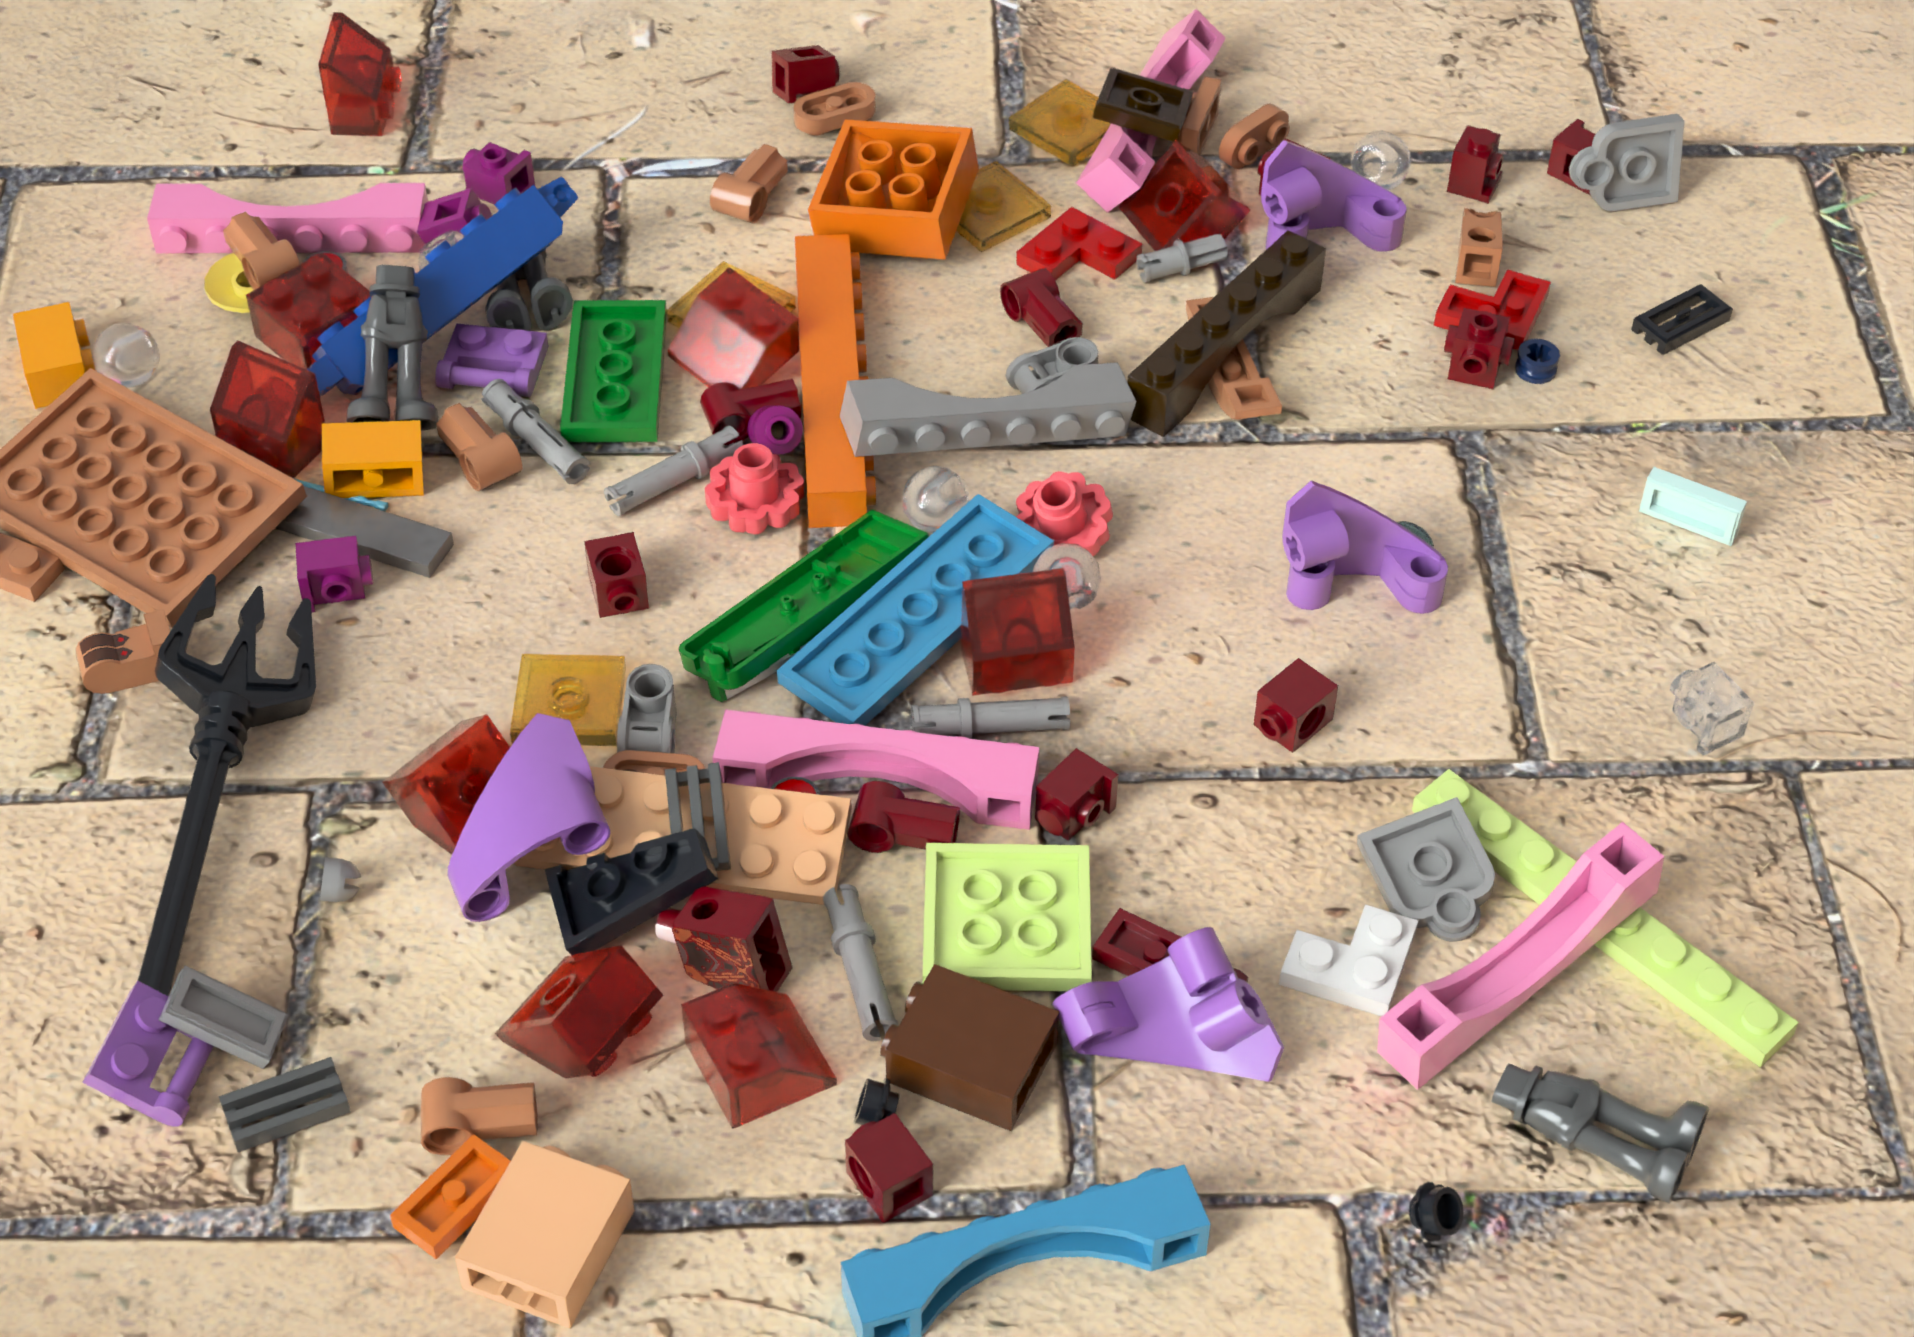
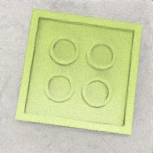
(1009, 914)

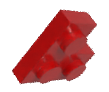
(1079, 238)
(1517, 297)

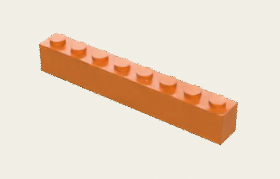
(830, 358)

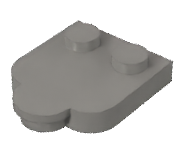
(1632, 163)
(1431, 869)

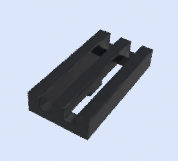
(1688, 322)

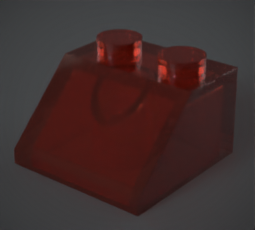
(357, 79)
(1183, 201)
(735, 334)
(268, 409)
(1017, 632)
(447, 779)
(583, 1013)
(753, 1051)

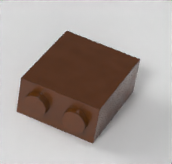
(970, 1046)

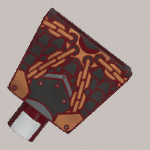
(728, 939)

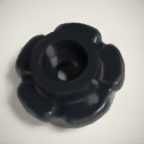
(875, 1102)
(1436, 1211)

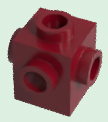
(1480, 338)

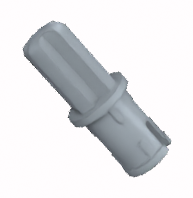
(1182, 257)

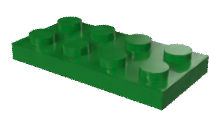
(614, 371)

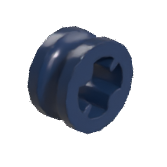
(1537, 361)

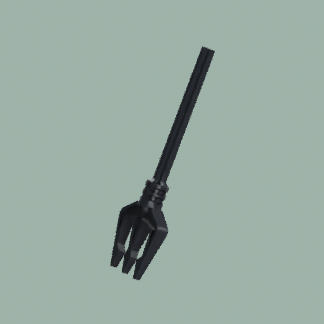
(228, 703)

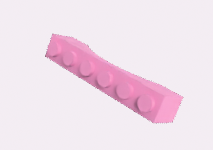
(1125, 154)
(372, 221)
(984, 778)
(1454, 1012)

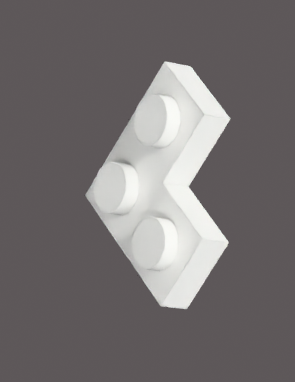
(1356, 974)

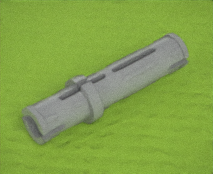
(523, 419)
(691, 462)
(991, 717)
(855, 942)

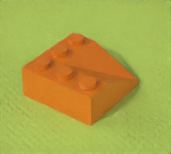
(896, 187)

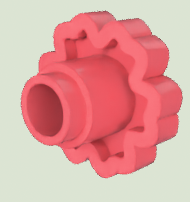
(754, 490)
(1067, 510)

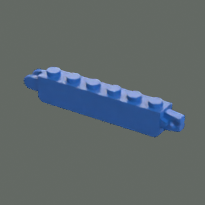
(455, 276)

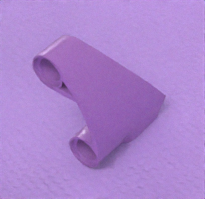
(1314, 192)
(1339, 535)
(532, 798)
(1177, 1014)

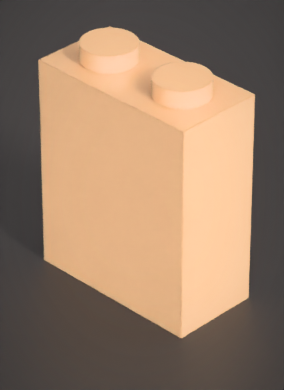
(546, 1233)

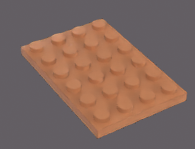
(137, 495)

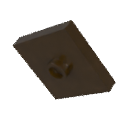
(1143, 104)

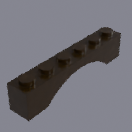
(1179, 370)

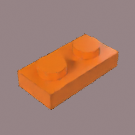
(450, 1197)

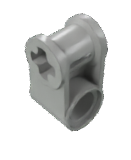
(1050, 363)
(648, 711)

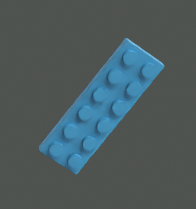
(908, 615)

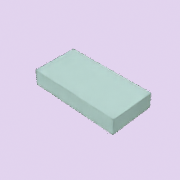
(1692, 506)

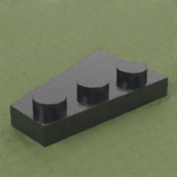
(624, 891)

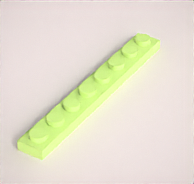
(1638, 943)

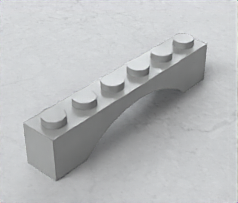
(901, 418)

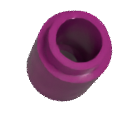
(760, 428)

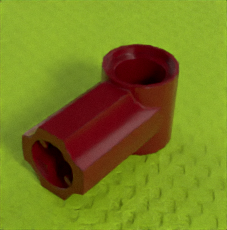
(1039, 304)
(729, 406)
(888, 818)

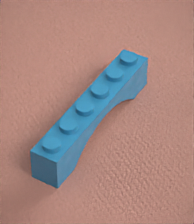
(1134, 1222)

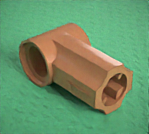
(747, 190)
(258, 249)
(481, 453)
(457, 1111)

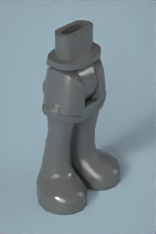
(549, 299)
(397, 324)
(1568, 1106)

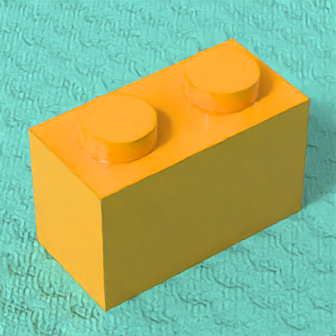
(52, 350)
(372, 459)

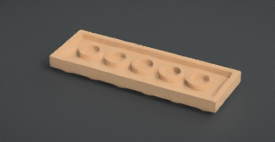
(777, 839)

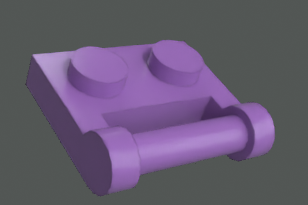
(490, 353)
(134, 1053)

